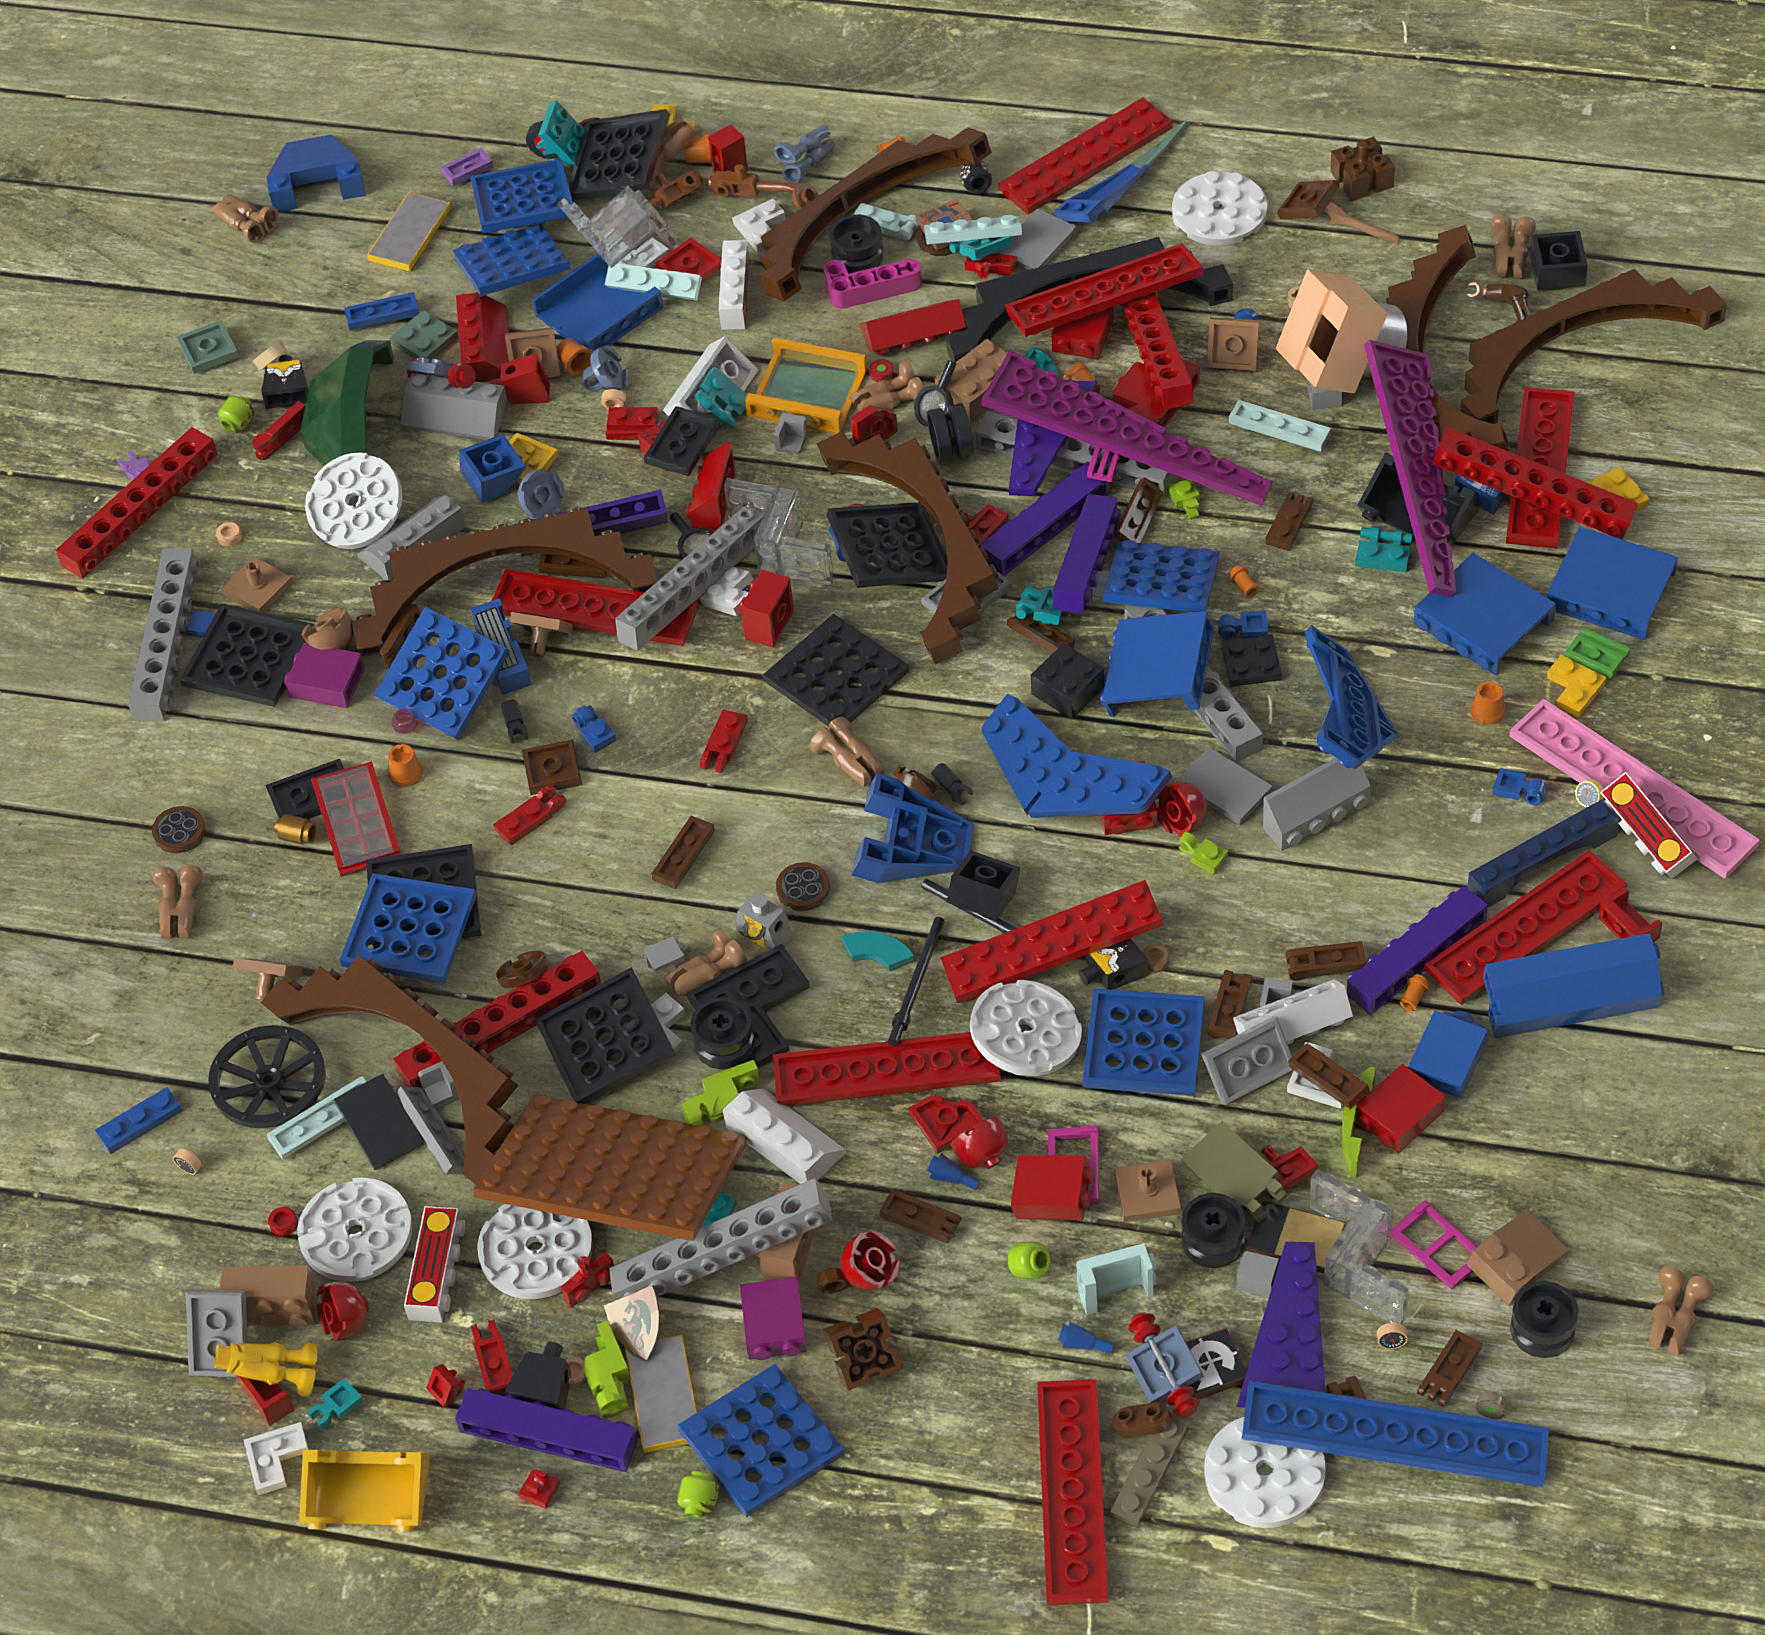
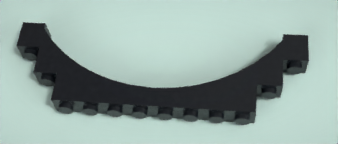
(990, 314)

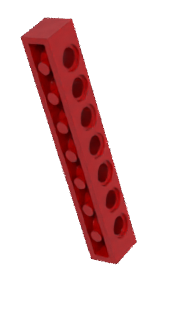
(1158, 351)
(1534, 483)
(136, 502)
(505, 1008)

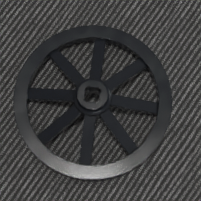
(266, 1074)

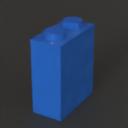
(1449, 1052)

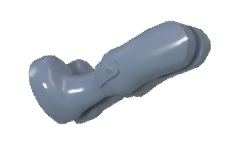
(809, 143)

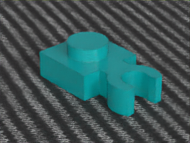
(338, 1401)

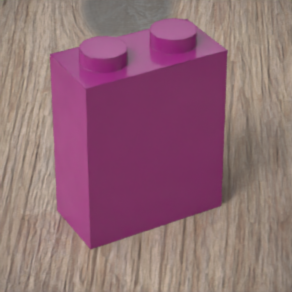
(324, 675)
(773, 1318)

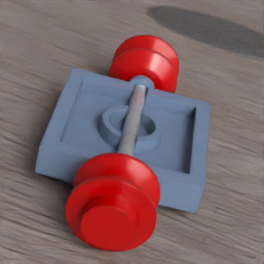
(458, 374)
(1164, 1365)

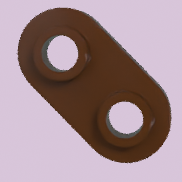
(1142, 1420)

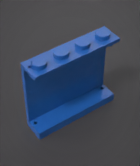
(589, 311)
(1611, 582)
(1484, 614)
(1158, 659)

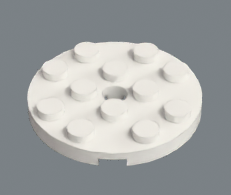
(1242, 203)
(374, 512)
(1033, 1052)
(361, 1255)
(522, 1272)
(1257, 1498)

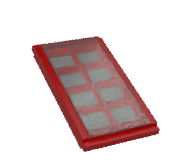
(355, 817)

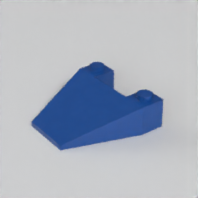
(311, 162)
(919, 839)

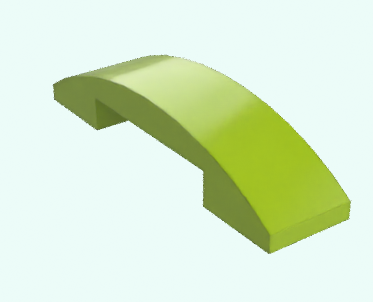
(1351, 1145)

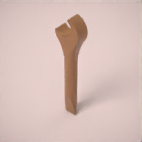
(1339, 217)

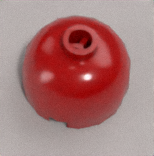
(1181, 808)
(982, 1144)
(869, 1261)
(341, 1309)

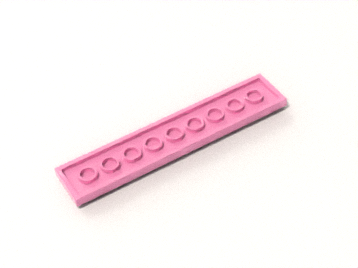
(1587, 756)

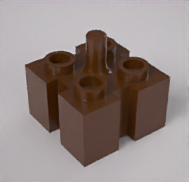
(1362, 168)
(863, 1349)

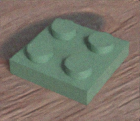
(424, 336)
(207, 347)

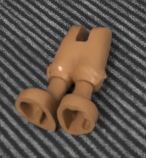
(676, 138)
(245, 217)
(1515, 255)
(883, 393)
(852, 760)
(168, 908)
(706, 968)
(1678, 1321)

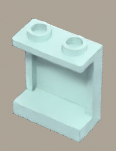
(1114, 1273)

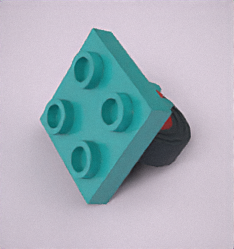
(556, 135)

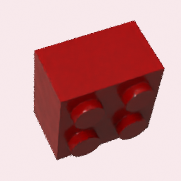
(767, 608)

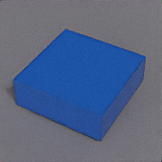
(199, 623)

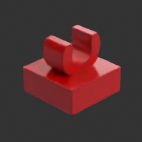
(444, 1385)
(539, 1488)

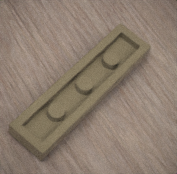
(1148, 1474)

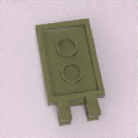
(1234, 1169)

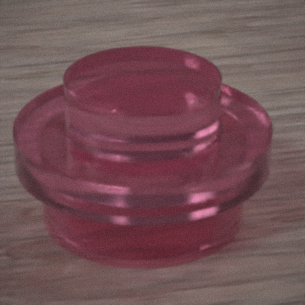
(404, 721)

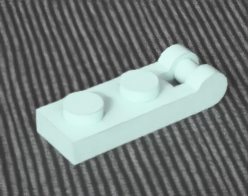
(891, 223)

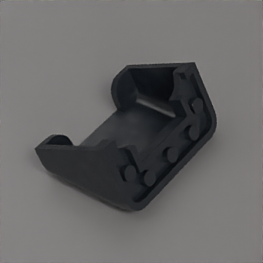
(1385, 502)

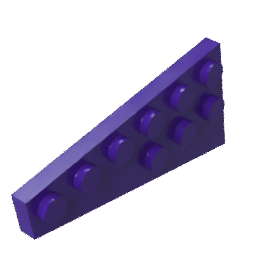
(1035, 451)
(1290, 1334)

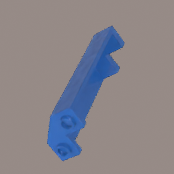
(1573, 985)

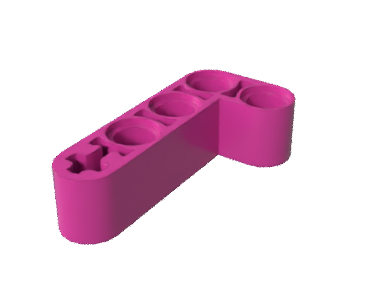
(870, 284)

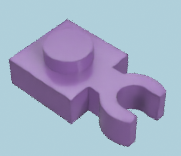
(133, 466)

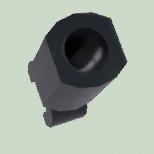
(513, 719)
(950, 782)

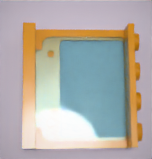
(809, 384)

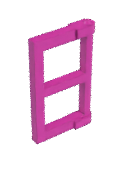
(1080, 1132)
(1425, 1256)

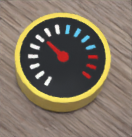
(1588, 792)

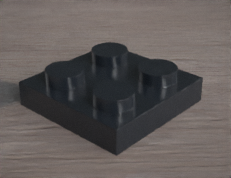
(1251, 660)

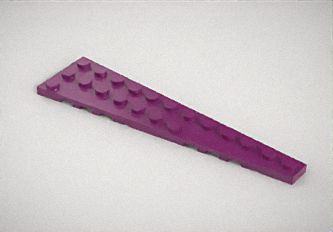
(1063, 407)
(1408, 415)

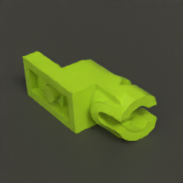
(719, 1092)
(607, 1373)

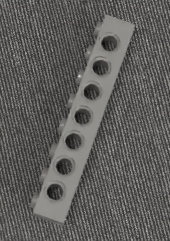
(998, 434)
(688, 580)
(163, 635)
(1219, 707)
(724, 1241)

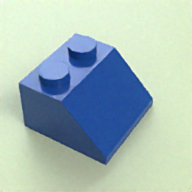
(490, 467)

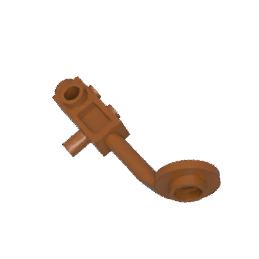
(748, 185)
(673, 192)

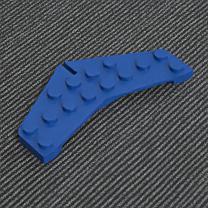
(1355, 720)
(1063, 782)

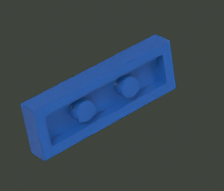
(381, 311)
(138, 1120)

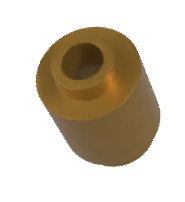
(295, 829)

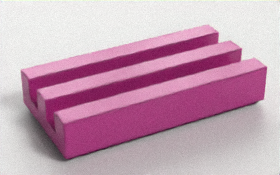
(1099, 475)

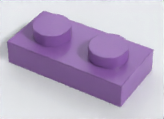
(467, 166)

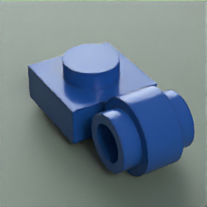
(1250, 624)
(596, 733)
(1513, 784)

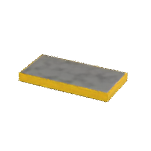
(409, 231)
(662, 1393)

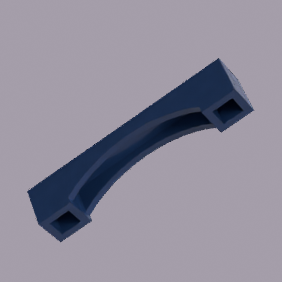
(1586, 828)

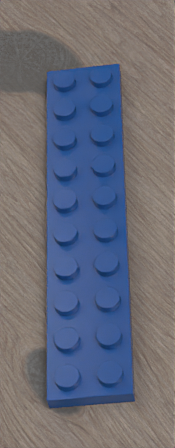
(1395, 1433)

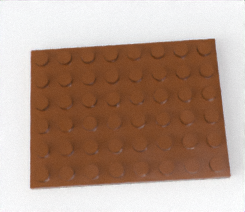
(611, 1167)

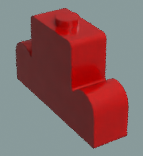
(1137, 395)

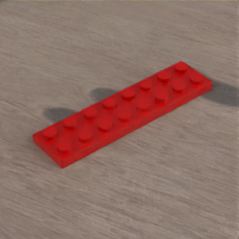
(1085, 155)
(1104, 289)
(1545, 440)
(580, 604)
(1525, 925)
(1052, 941)
(880, 1069)
(1072, 1492)

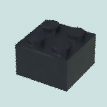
(1558, 260)
(1067, 681)
(983, 885)

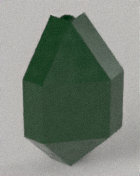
(337, 402)

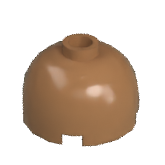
(331, 631)

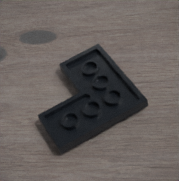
(759, 986)

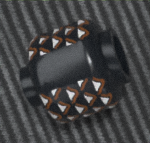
(976, 177)

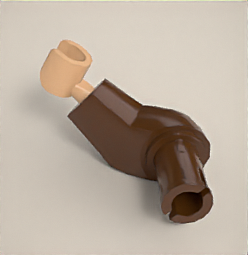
(1506, 293)

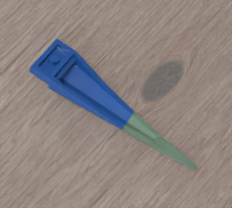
(1101, 197)

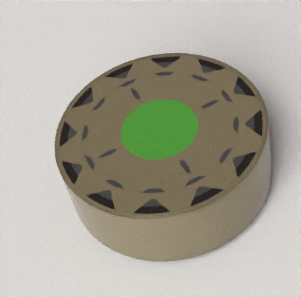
(1491, 1405)

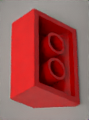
(709, 496)

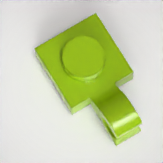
(1185, 495)
(1205, 854)

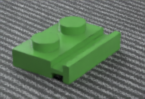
(1597, 652)

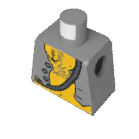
(763, 923)

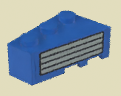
(491, 623)

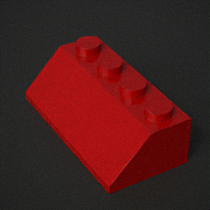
(913, 325)
(482, 334)

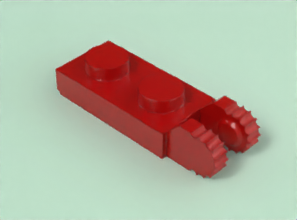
(279, 432)
(724, 740)
(529, 815)
(492, 1359)

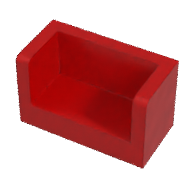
(727, 149)
(1624, 919)
(267, 1398)

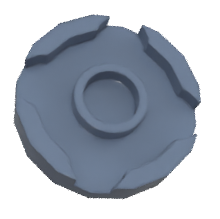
(607, 369)
(541, 493)

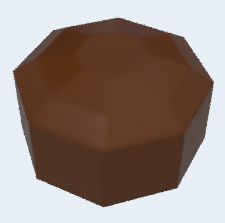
(831, 1280)

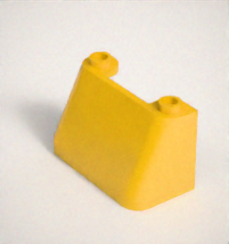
(363, 1488)

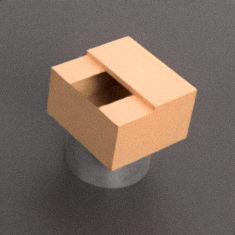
(1332, 325)

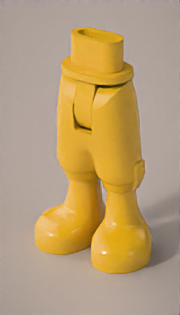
(263, 1360)

